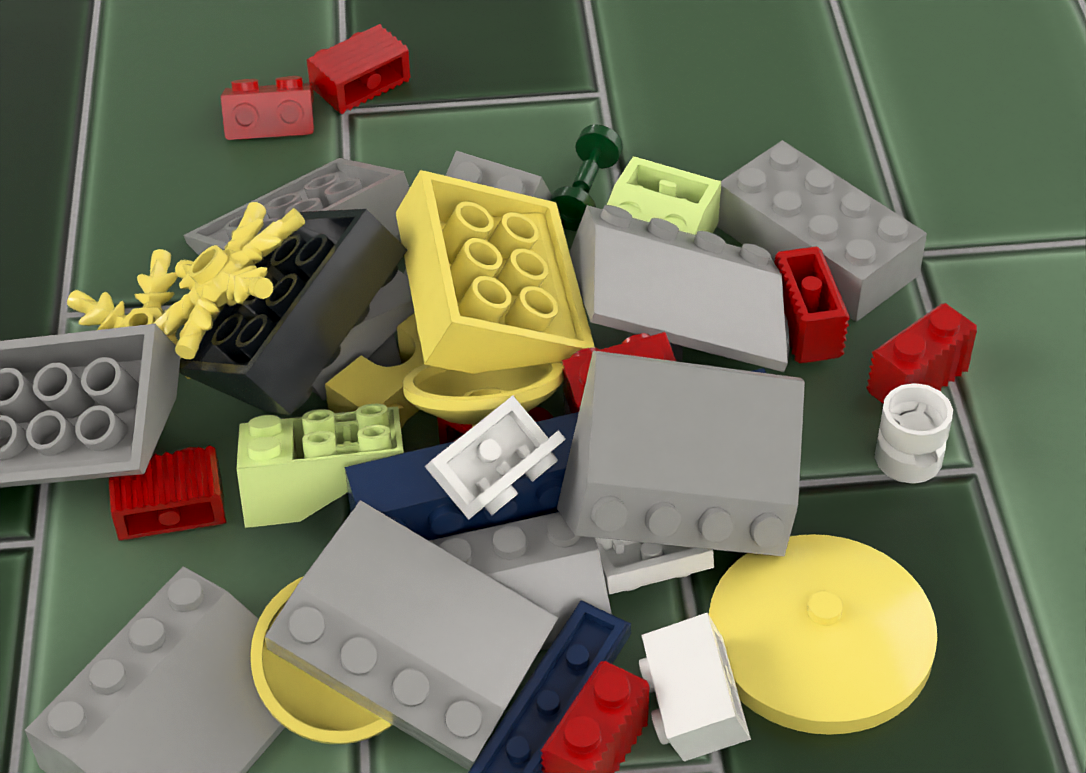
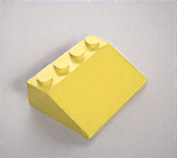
(489, 277)

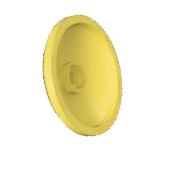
(471, 397)
(301, 700)

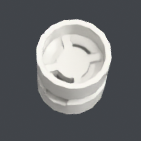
(913, 433)

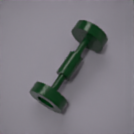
(597, 148)

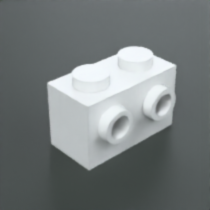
(693, 688)

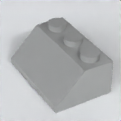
(539, 562)

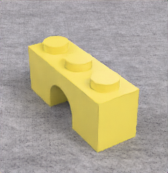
(370, 383)

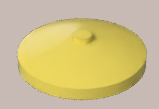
(825, 634)

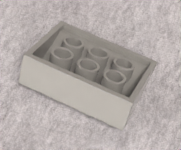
(334, 186)
(680, 284)
(84, 403)
(685, 455)
(410, 633)
(163, 693)

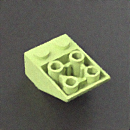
(668, 194)
(300, 462)

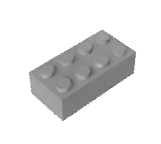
(796, 203)

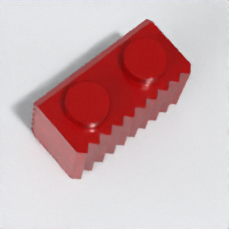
(359, 68)
(812, 305)
(924, 353)
(171, 496)
(599, 724)

